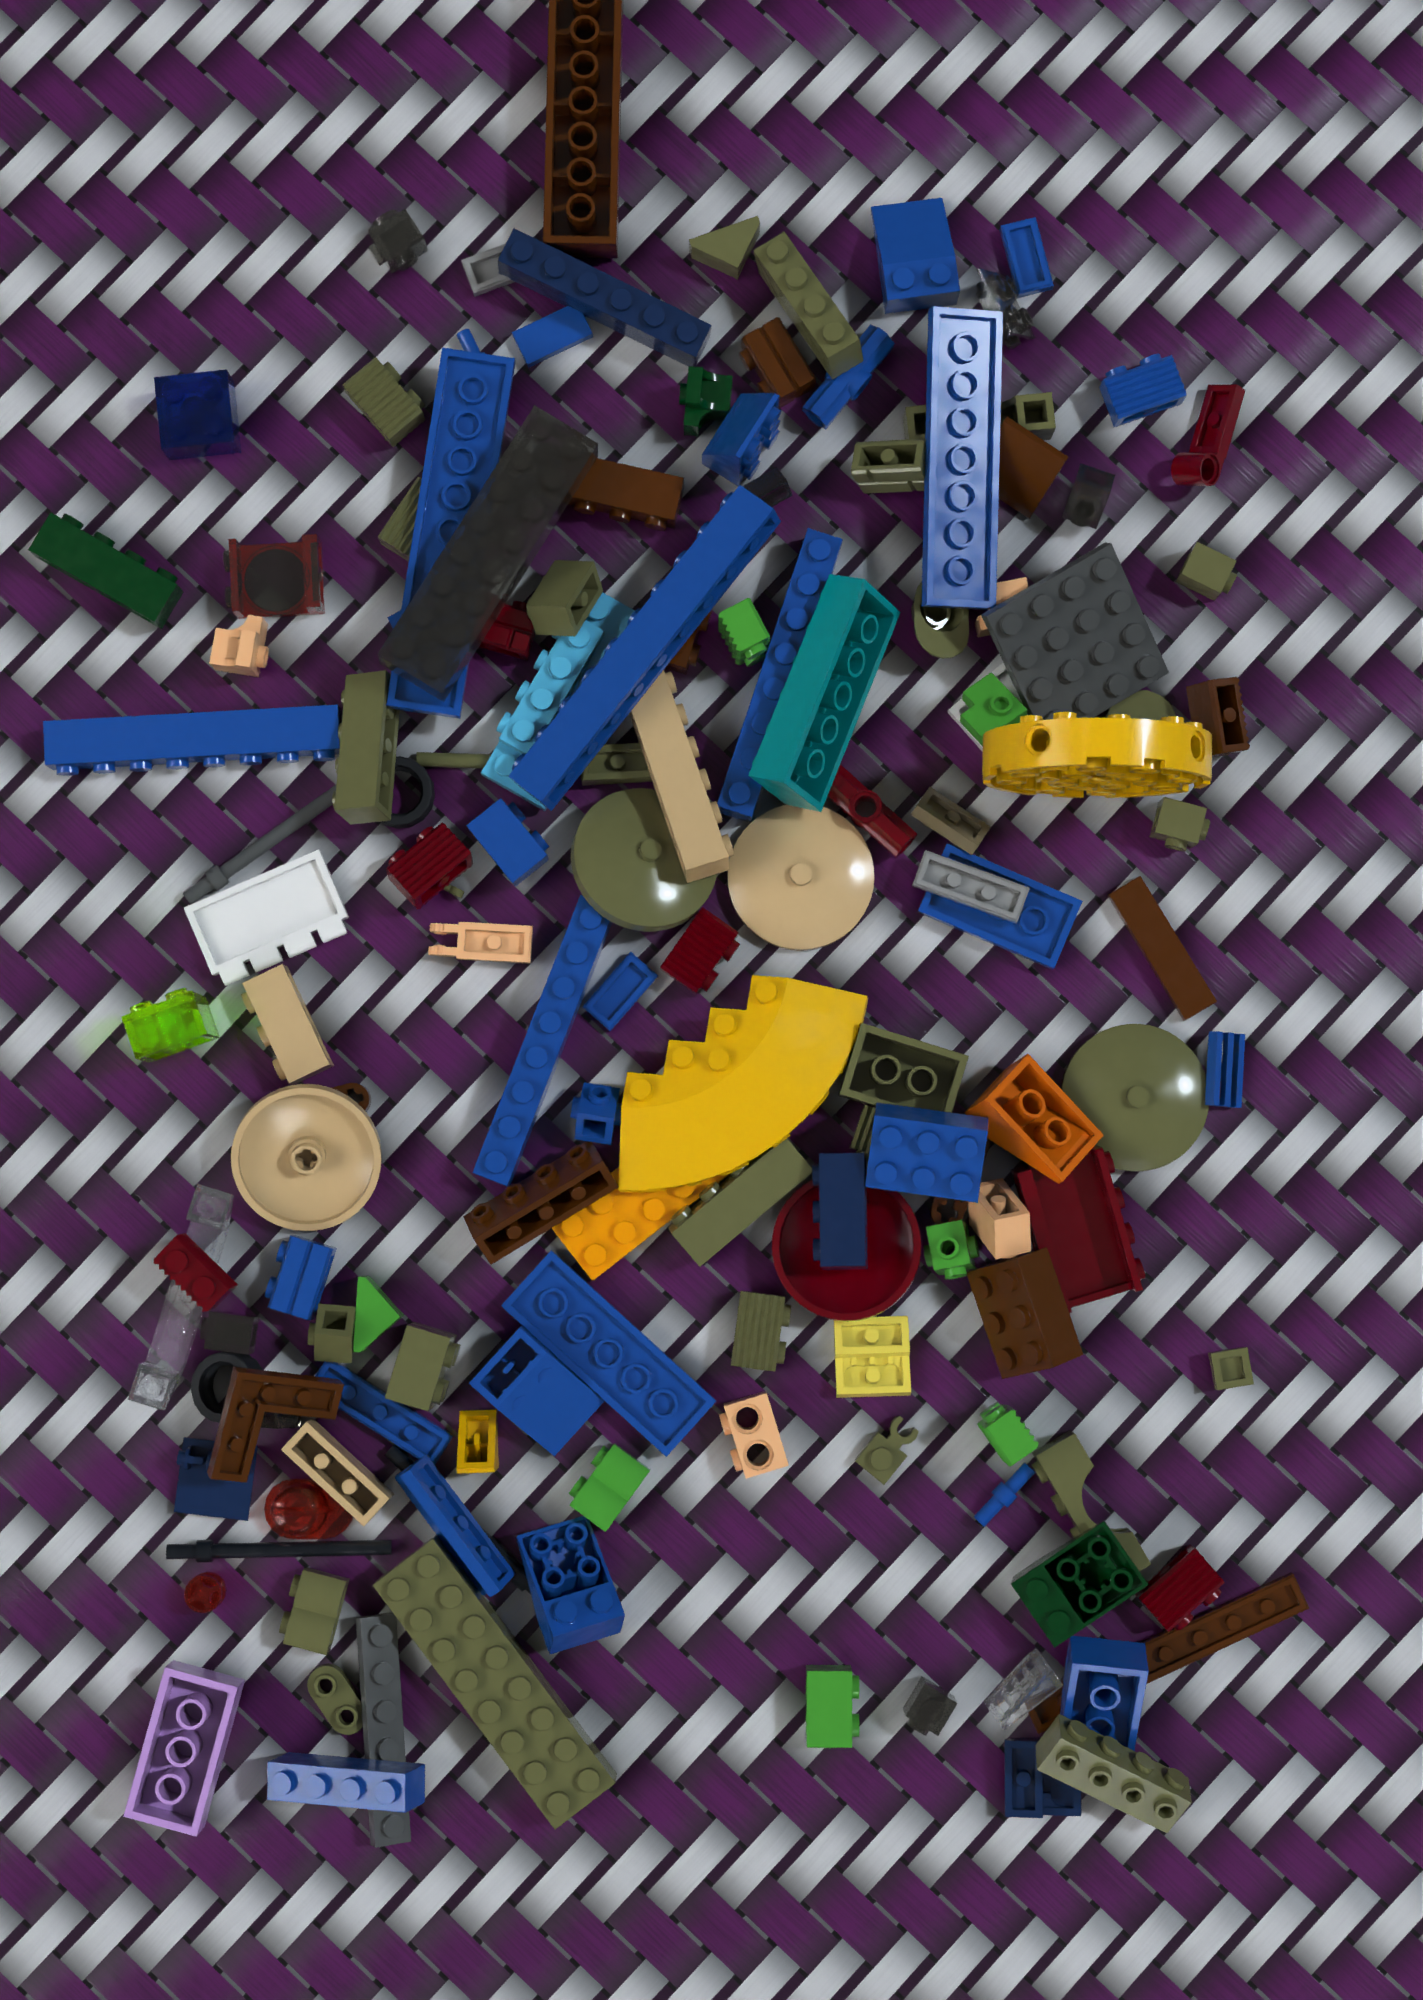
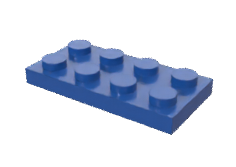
(1041, 925)

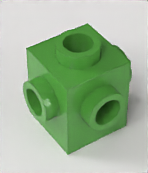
(944, 1238)

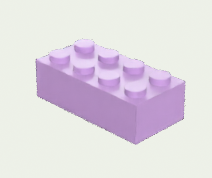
(184, 1748)

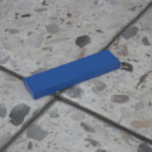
(386, 1417)

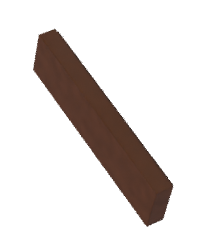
(1162, 948)

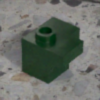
(705, 398)

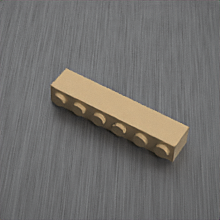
(679, 782)

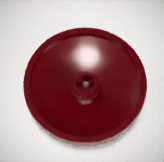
(851, 1294)

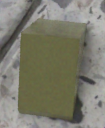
(726, 247)

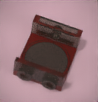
(275, 578)

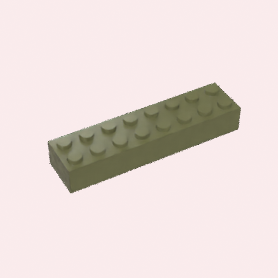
(496, 1682)

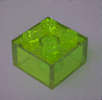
(169, 1026)

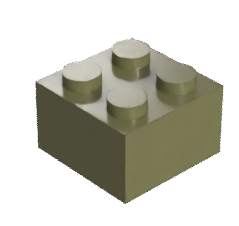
(422, 1366)

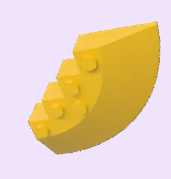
(737, 1088)

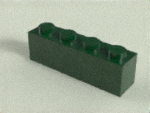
(107, 570)

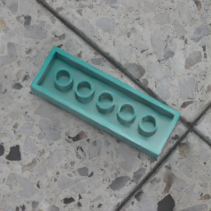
(824, 692)

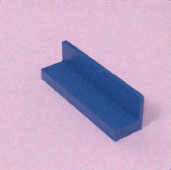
(455, 1526)

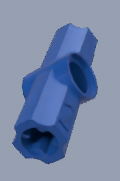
(835, 394)

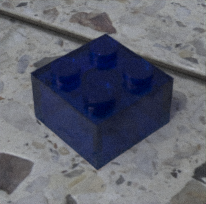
(197, 414)

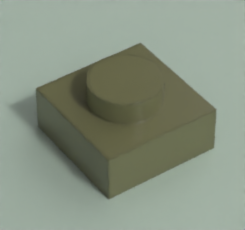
(1231, 1368)

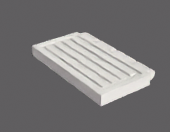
(266, 914)

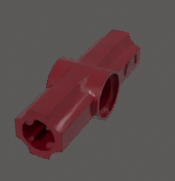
(882, 825)

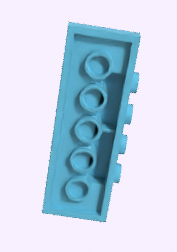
(556, 679)

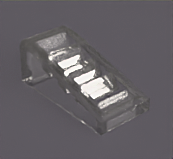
(1039, 1689)

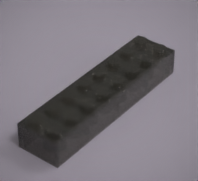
(488, 553)

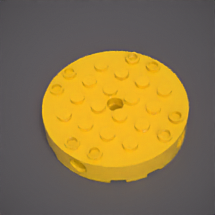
(1097, 756)

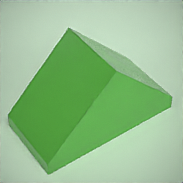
(373, 1314)

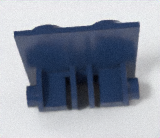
(207, 1496)

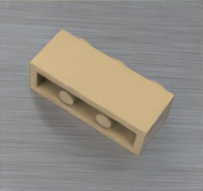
(286, 1025)
(337, 1471)

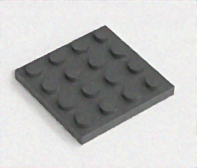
(1076, 639)

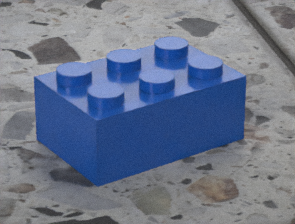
(927, 1152)

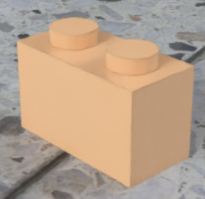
(1000, 1220)

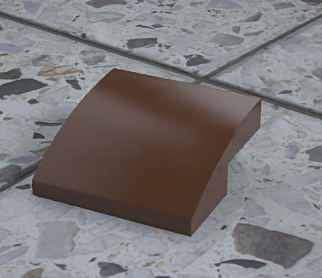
(1026, 467)

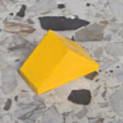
(477, 1442)

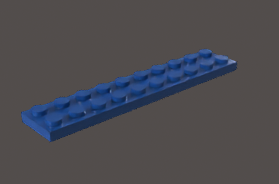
(459, 459)

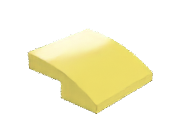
(872, 1357)

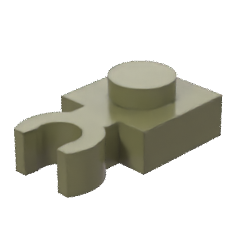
(883, 1454)

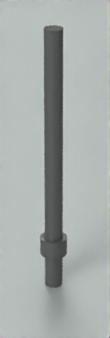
(218, 876)

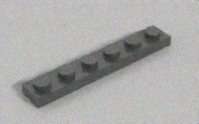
(382, 1714)

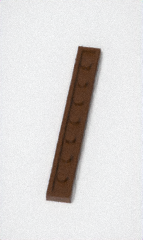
(1205, 1635)

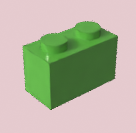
(830, 1706)

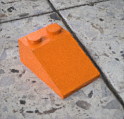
(1036, 1120)

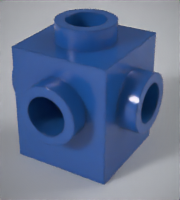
(596, 1113)

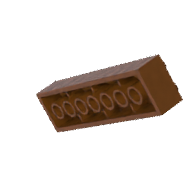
(583, 127)

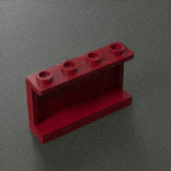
(1082, 1228)

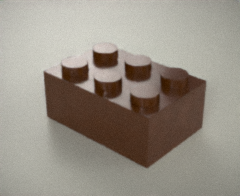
(1024, 1313)

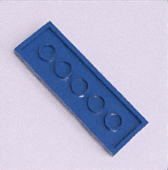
(608, 1353)

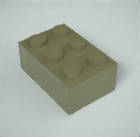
(901, 1071)

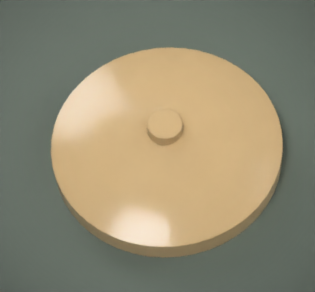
(800, 877)
(306, 1157)

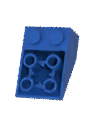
(743, 435)
(536, 1391)
(570, 1584)

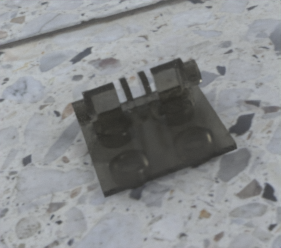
(999, 294)

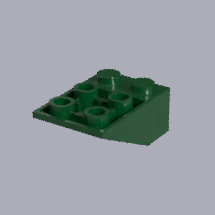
(1078, 1583)

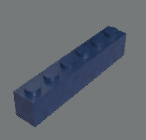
(603, 298)

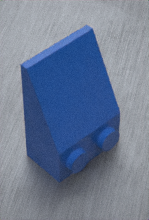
(915, 255)
(1105, 1686)

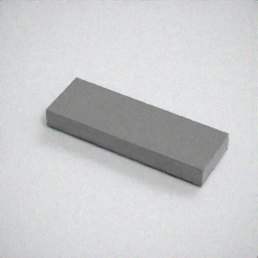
(970, 886)

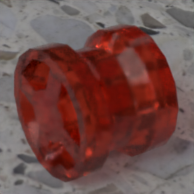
(198, 1595)

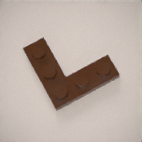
(261, 1391)

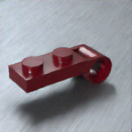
(1211, 437)

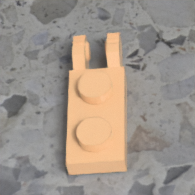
(485, 942)

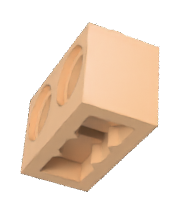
(762, 1432)

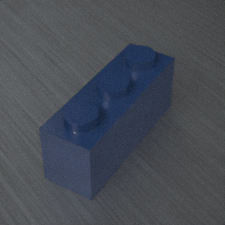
(841, 1211)

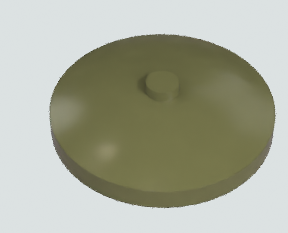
(630, 864)
(1140, 1093)

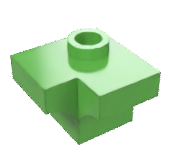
(989, 707)

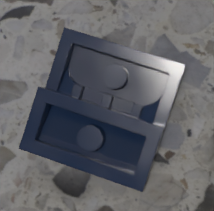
(1032, 1792)

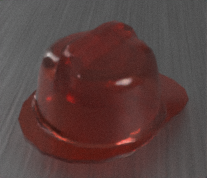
(304, 1511)

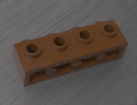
(540, 1201)

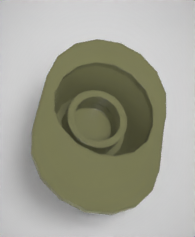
(940, 630)

